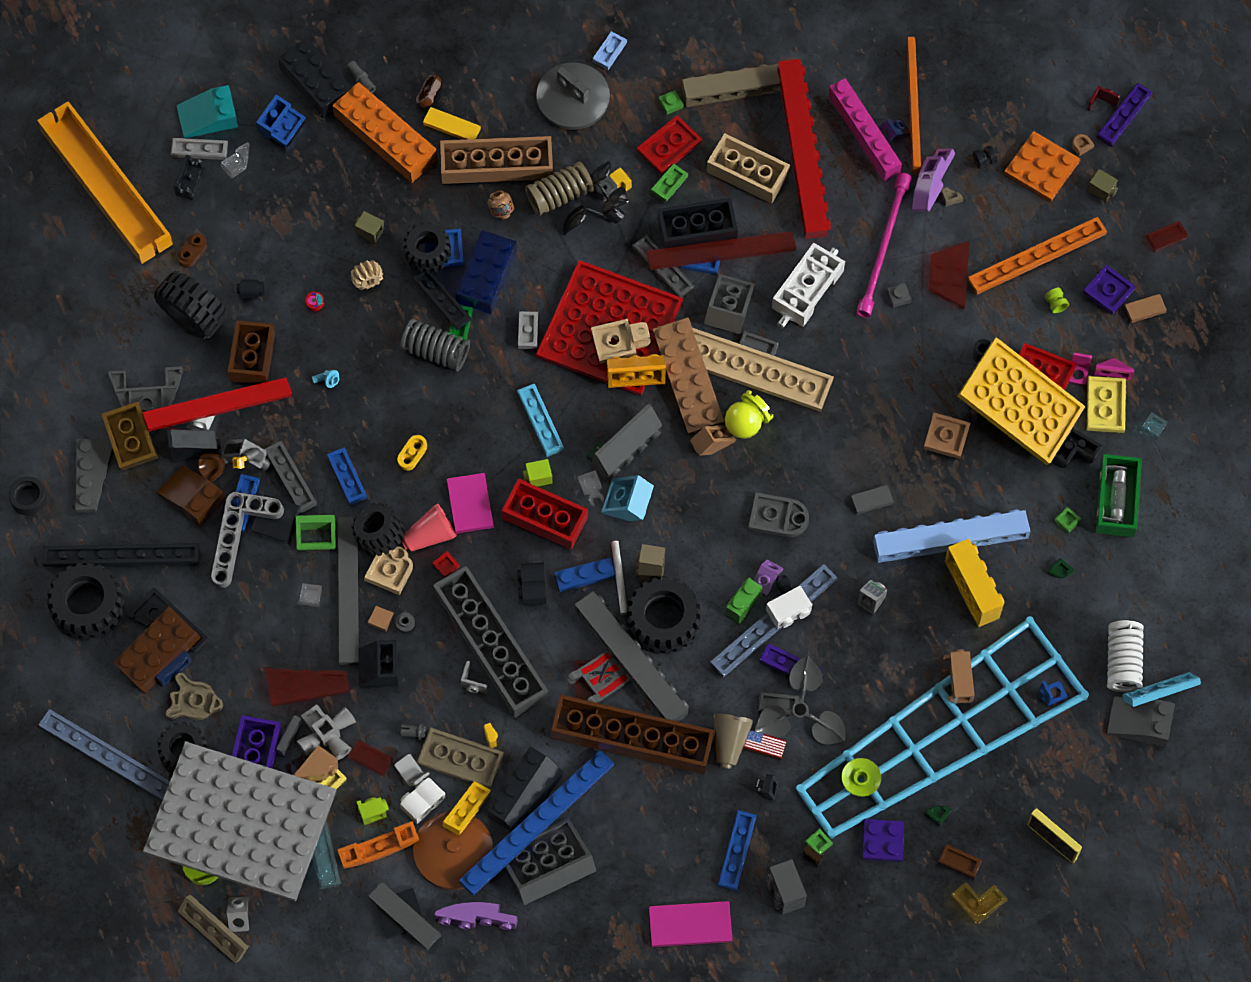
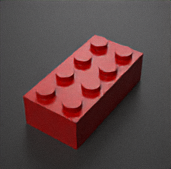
(544, 514)

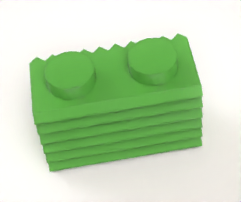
(743, 600)

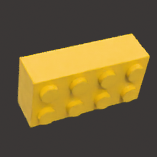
(974, 582)

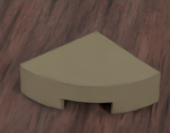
(950, 196)

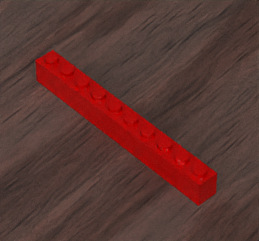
(802, 149)

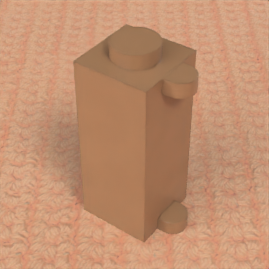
(960, 677)

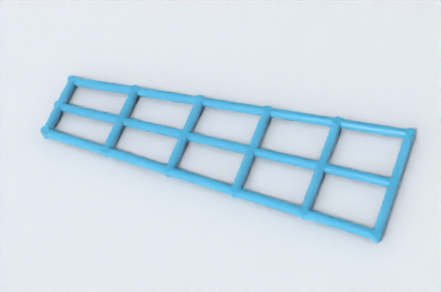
(913, 749)

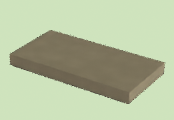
(460, 758)

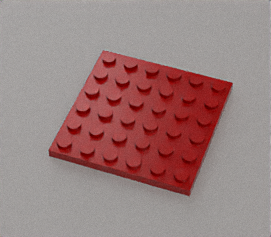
(596, 299)

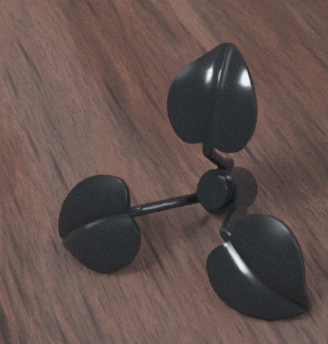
(610, 207)

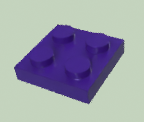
(1109, 289)
(883, 840)

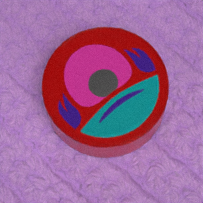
(314, 301)

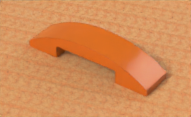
(378, 847)

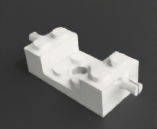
(795, 298)

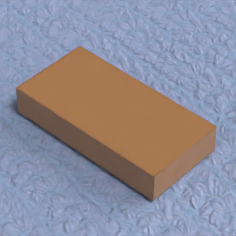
(1145, 308)

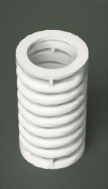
(1125, 656)

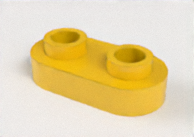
(411, 453)

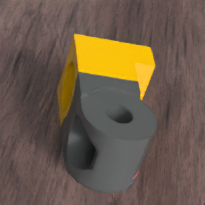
(614, 181)

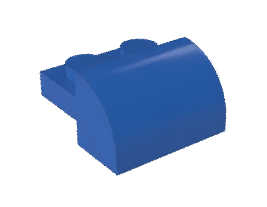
(279, 121)

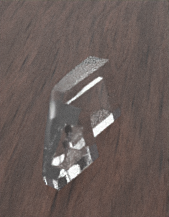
(237, 162)

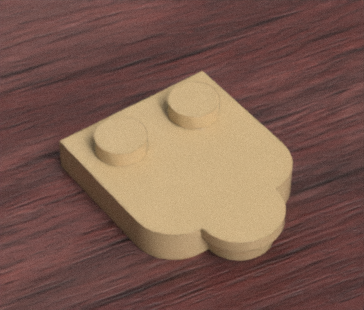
(390, 570)

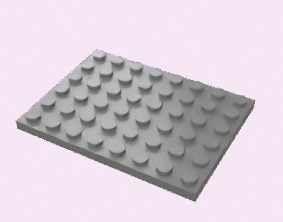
(240, 821)

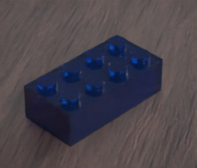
(486, 271)

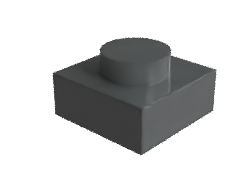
(899, 295)

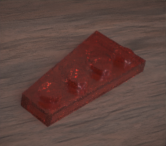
(300, 685)

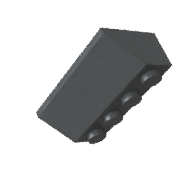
(626, 443)

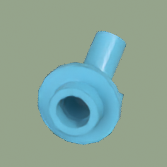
(331, 378)

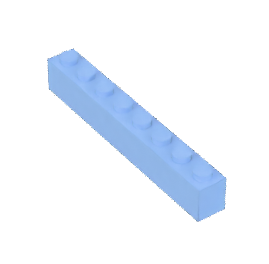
(938, 537)

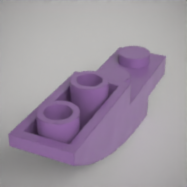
(929, 179)
(467, 914)

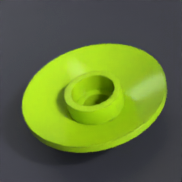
(861, 768)

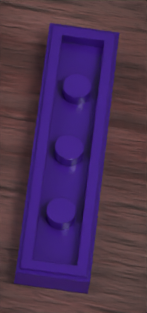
(1124, 114)

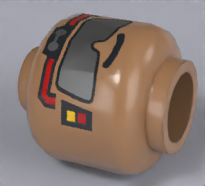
(500, 205)

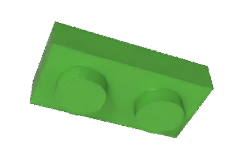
(669, 183)

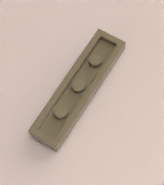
(213, 928)

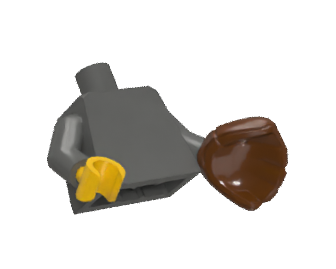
(239, 452)

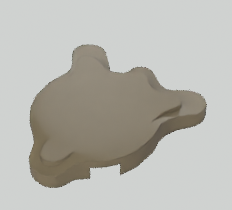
(193, 701)

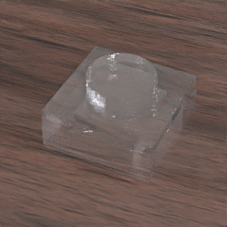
(310, 594)

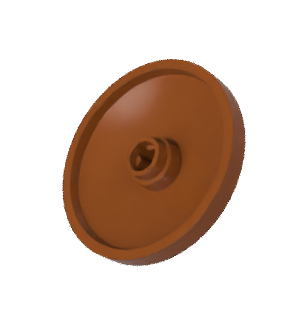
(445, 856)

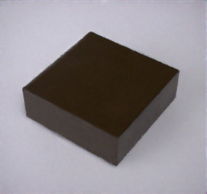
(812, 856)

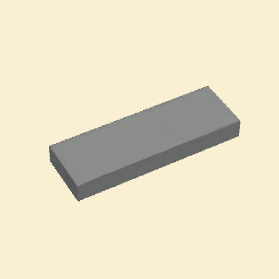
(199, 148)

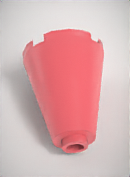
(429, 530)

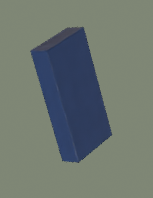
(173, 668)

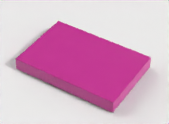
(470, 503)

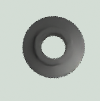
(405, 627)

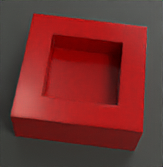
(446, 565)

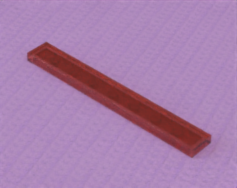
(721, 250)

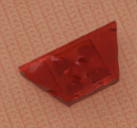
(949, 273)

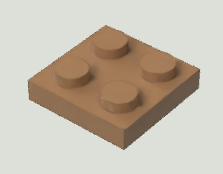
(946, 435)

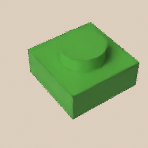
(671, 102)

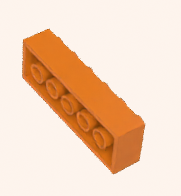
(385, 132)

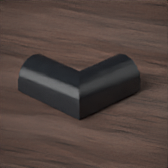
(1076, 444)

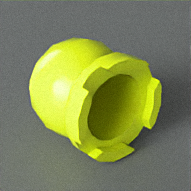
(745, 417)

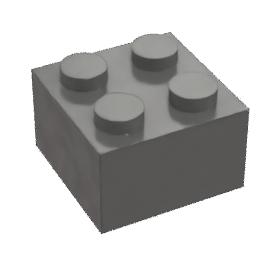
(786, 886)

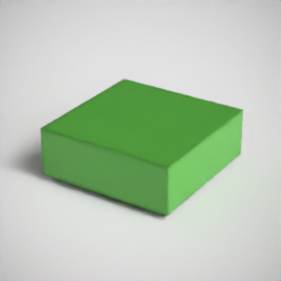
(1067, 520)
(819, 841)

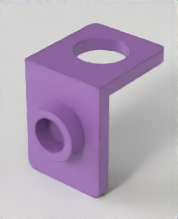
(766, 575)

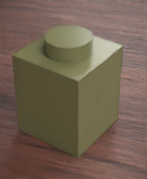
(1103, 185)
(369, 227)

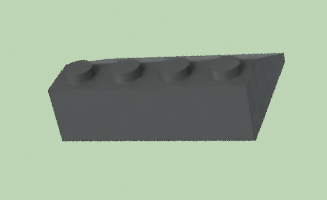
(550, 862)

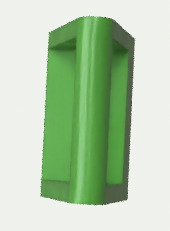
(316, 522)

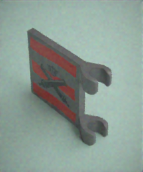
(601, 675)

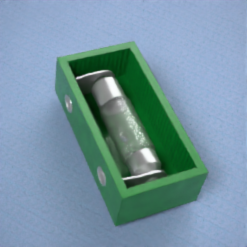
(1118, 495)

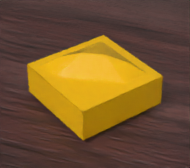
(491, 735)

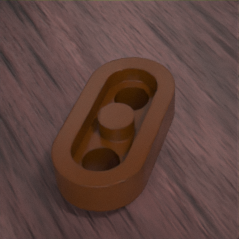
(428, 90)
(195, 250)

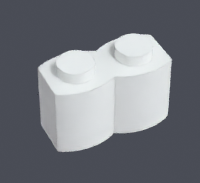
(422, 800)

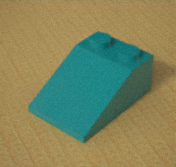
(207, 112)

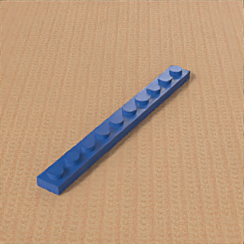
(536, 823)

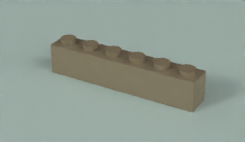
(731, 85)

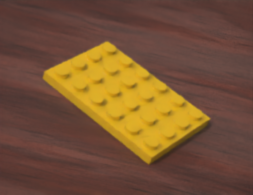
(1021, 401)

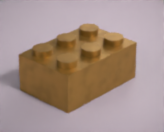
(129, 436)

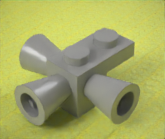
(325, 731)

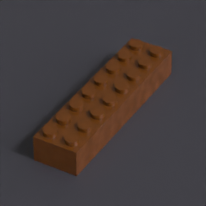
(632, 734)

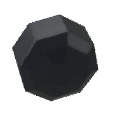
(783, 584)

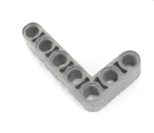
(235, 530)

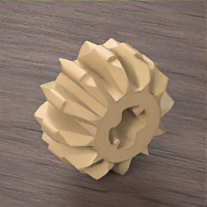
(366, 275)

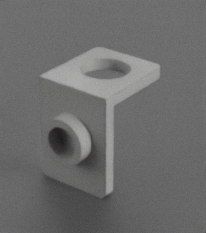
(471, 686)
(410, 770)
(238, 908)

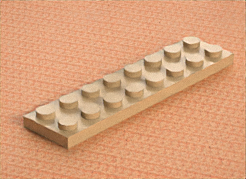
(763, 371)

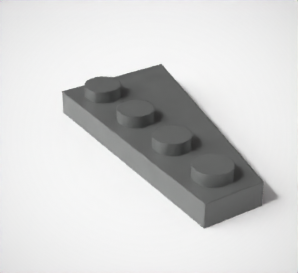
(91, 469)

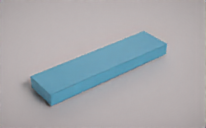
(540, 420)
(1161, 689)

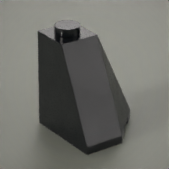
(189, 442)

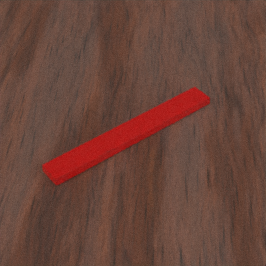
(216, 404)

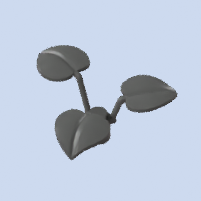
(774, 721)

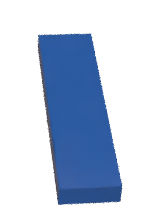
(737, 850)

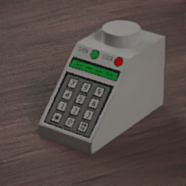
(872, 596)

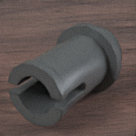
(413, 731)

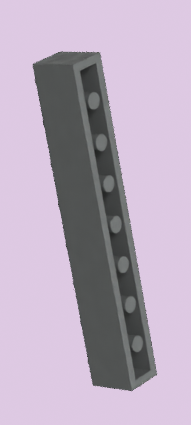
(627, 653)

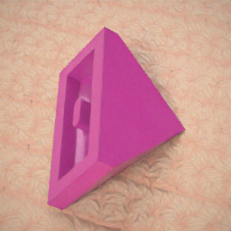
(1114, 369)

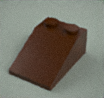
(192, 495)

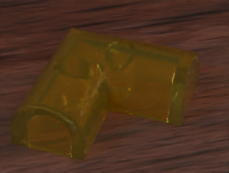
(978, 907)

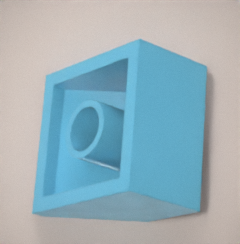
(627, 498)

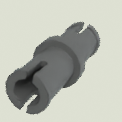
(360, 76)

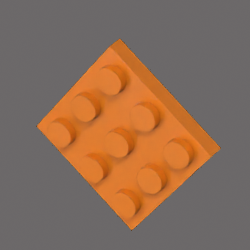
(1042, 166)

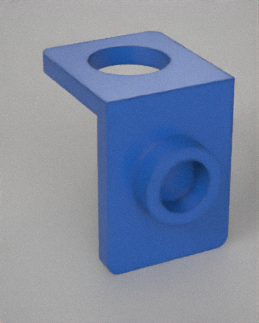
(1046, 695)

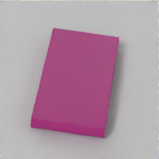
(690, 924)

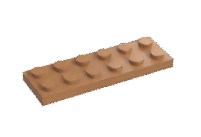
(688, 375)

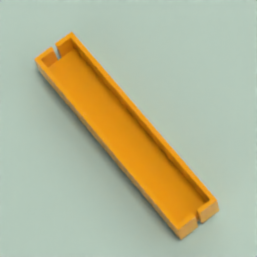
(105, 182)

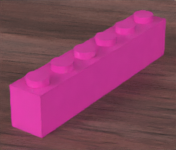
(864, 130)

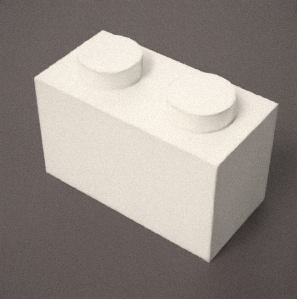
(789, 607)

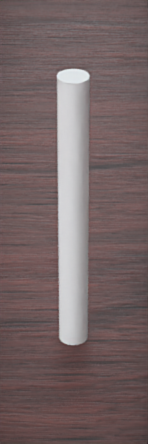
(619, 577)

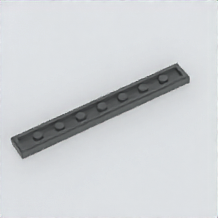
(348, 593)

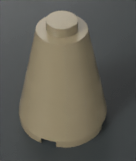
(730, 738)

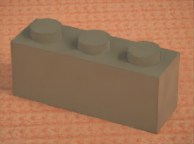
(650, 563)

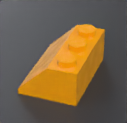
(635, 371)

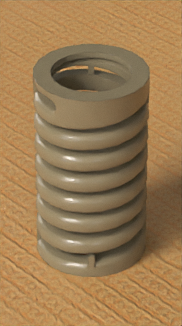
(562, 191)

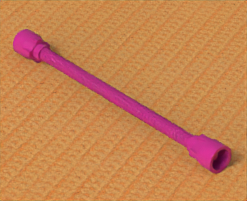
(866, 304)

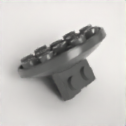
(573, 96)

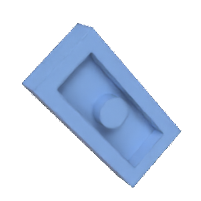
(609, 50)

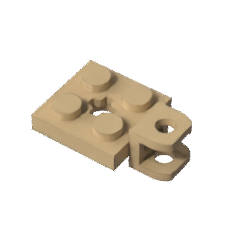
(629, 339)

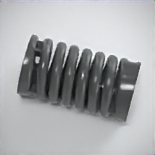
(451, 348)

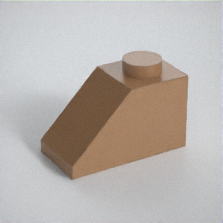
(712, 439)
(318, 766)

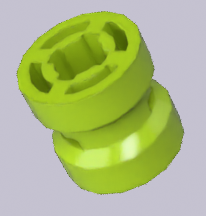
(1056, 300)

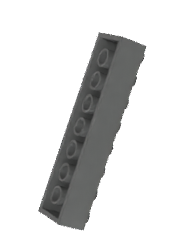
(490, 641)

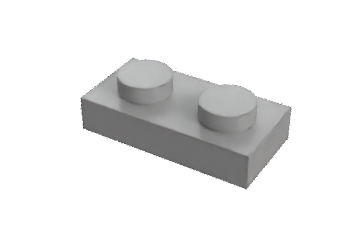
(528, 330)

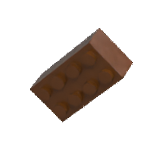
(156, 649)

